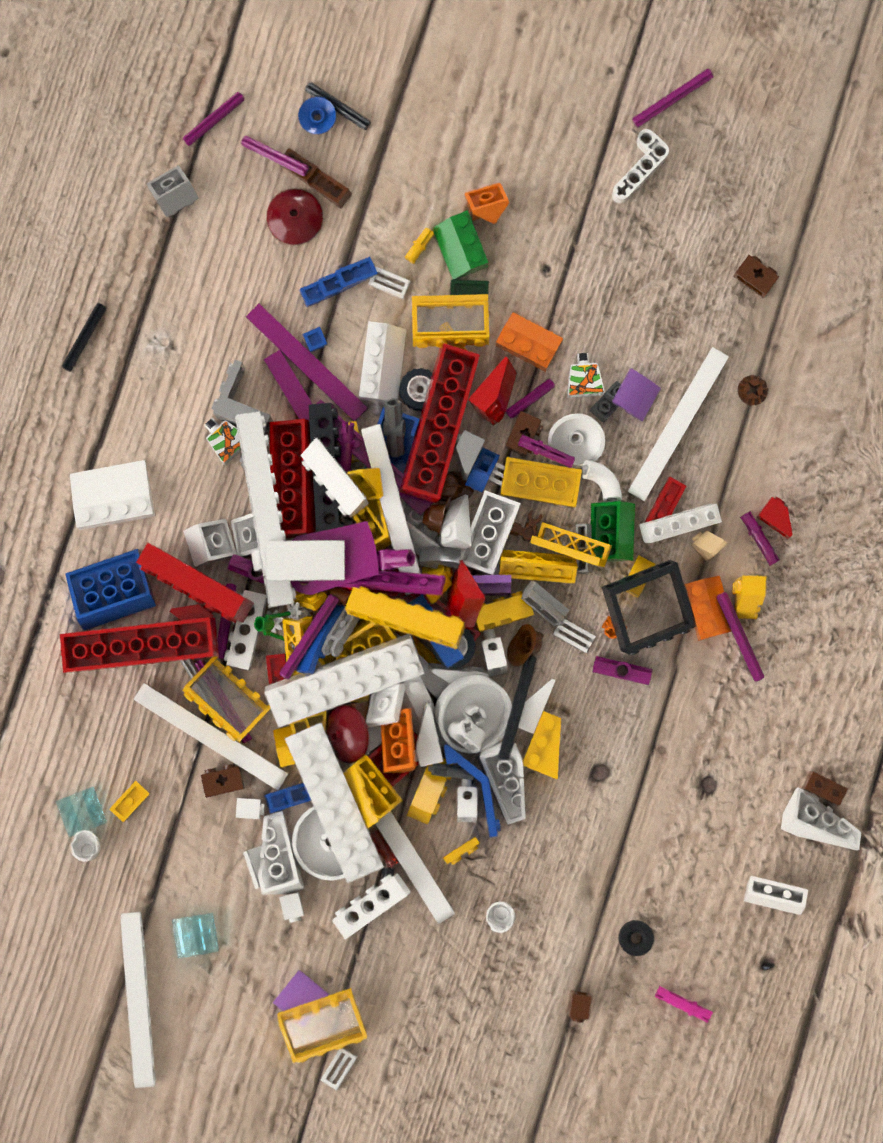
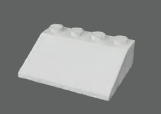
(111, 495)

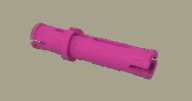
(688, 1006)

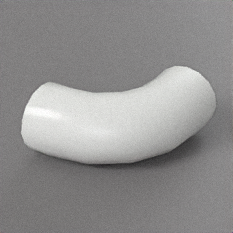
(604, 478)

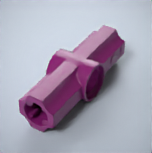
(391, 559)
(243, 567)
(634, 672)

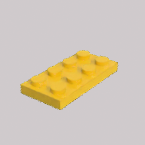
(541, 482)

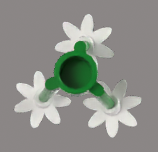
(270, 622)

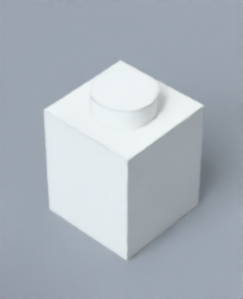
(249, 808)
(292, 907)

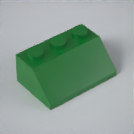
(460, 245)
(614, 525)

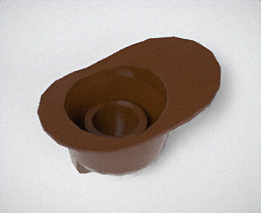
(455, 487)
(434, 516)
(524, 644)

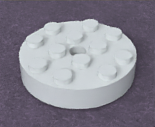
(469, 696)
(312, 850)

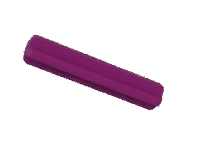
(530, 398)

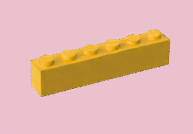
(405, 618)

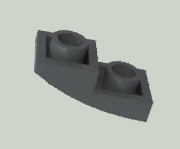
(604, 407)
(433, 556)

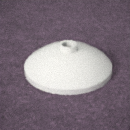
(585, 447)

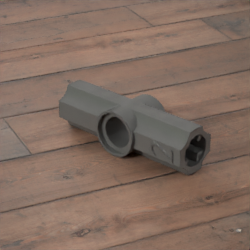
(394, 427)

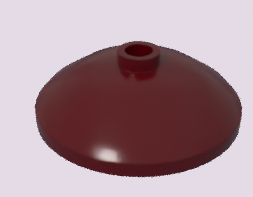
(295, 229)
(347, 733)

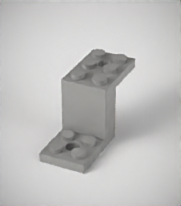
(226, 408)

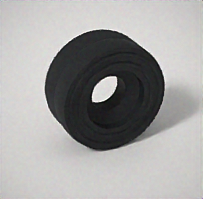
(636, 927)

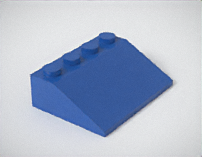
(109, 590)

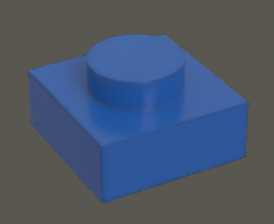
(315, 339)

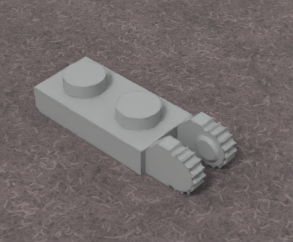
(339, 634)

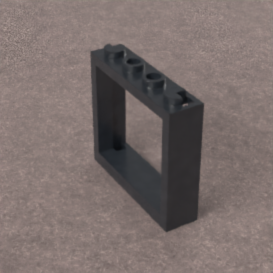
(637, 579)

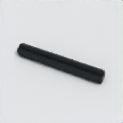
(339, 106)
(83, 337)

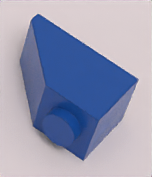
(482, 470)

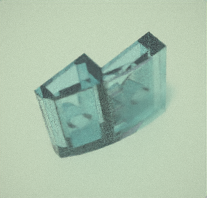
(81, 811)
(195, 935)

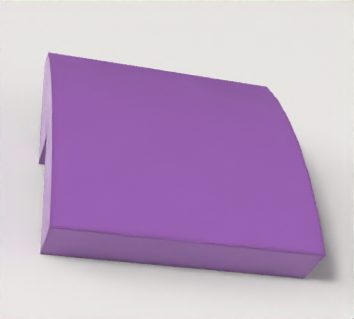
(636, 394)
(494, 584)
(298, 992)

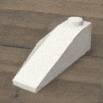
(415, 698)
(506, 781)
(812, 820)
(278, 865)

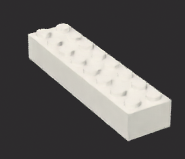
(344, 680)
(334, 802)

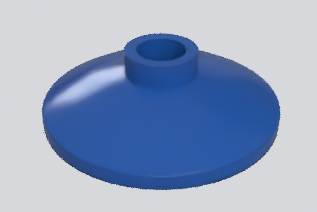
(317, 106)

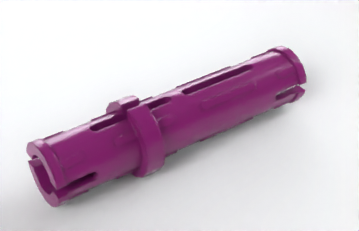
(346, 446)
(546, 451)
(757, 534)

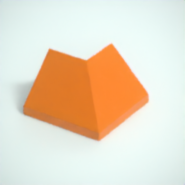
(487, 202)

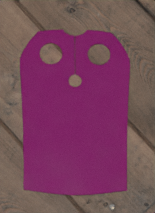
(359, 556)

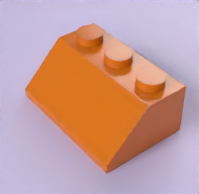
(528, 341)
(705, 607)
(398, 744)

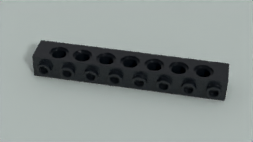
(317, 414)

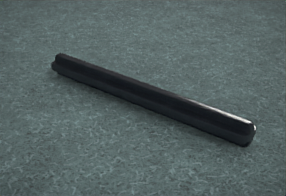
(517, 708)

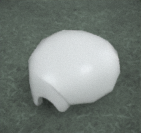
(85, 846)
(500, 917)

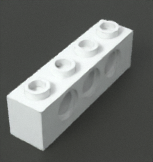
(680, 523)
(245, 660)
(348, 925)

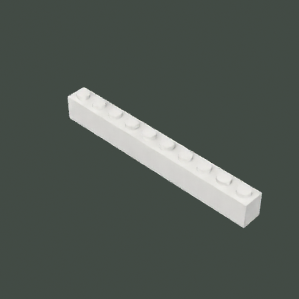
(262, 498)

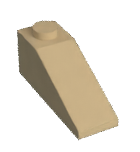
(707, 544)

